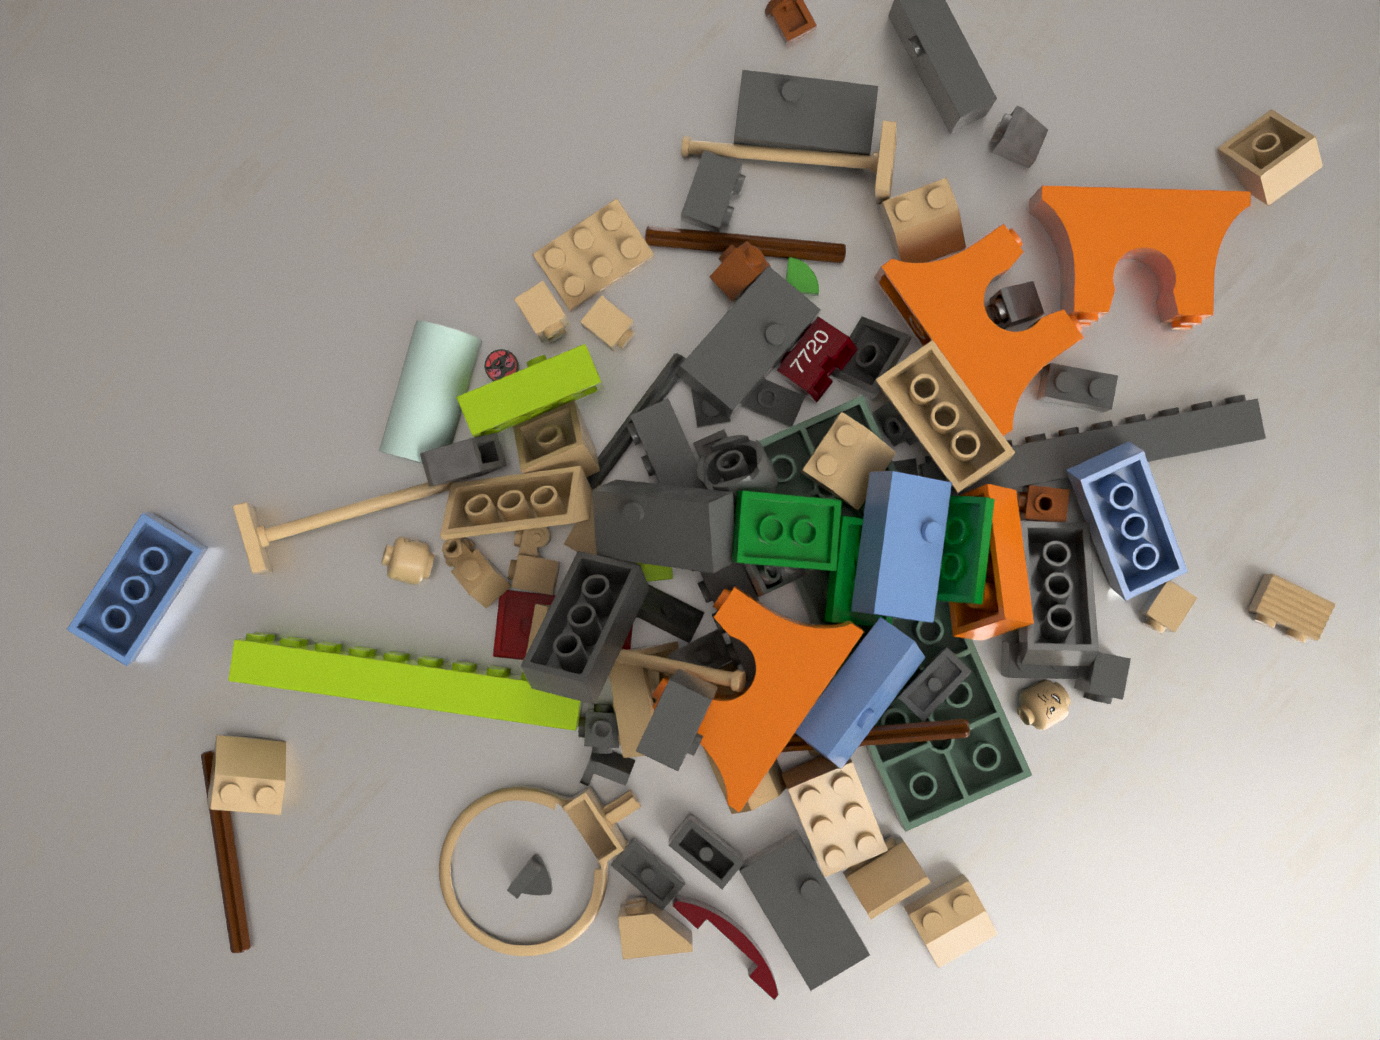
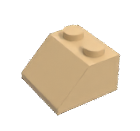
(1271, 156)
(924, 223)
(556, 441)
(846, 459)
(247, 775)
(886, 877)
(951, 920)
(650, 931)

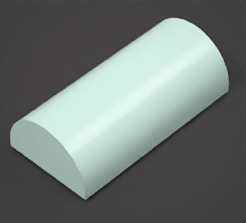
(425, 400)

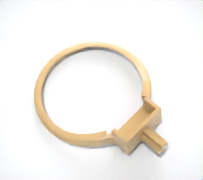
(593, 822)

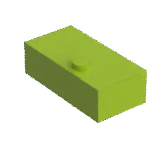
(530, 391)

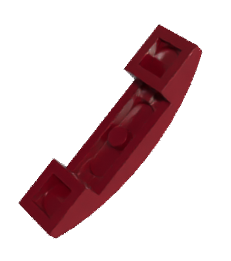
(698, 912)

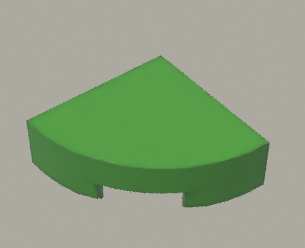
(802, 277)

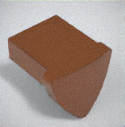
(791, 18)

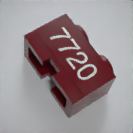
(815, 359)

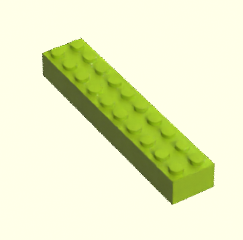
(397, 680)

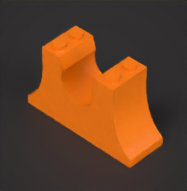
(1163, 228)
(947, 306)
(792, 670)

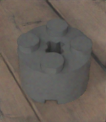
(737, 466)

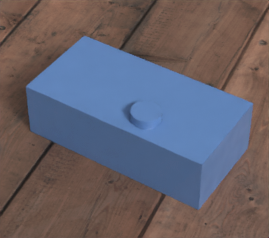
(1127, 520)
(901, 546)
(137, 588)
(860, 692)

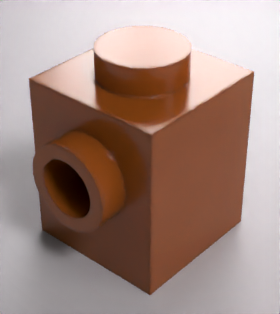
(739, 269)
(1043, 504)

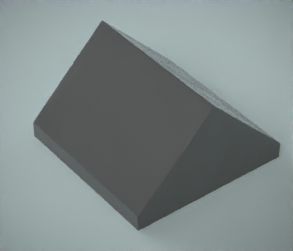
(876, 354)

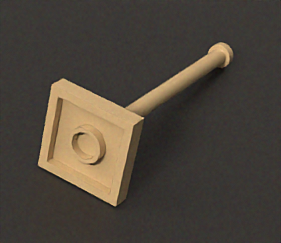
(880, 163)
(257, 537)
(734, 680)

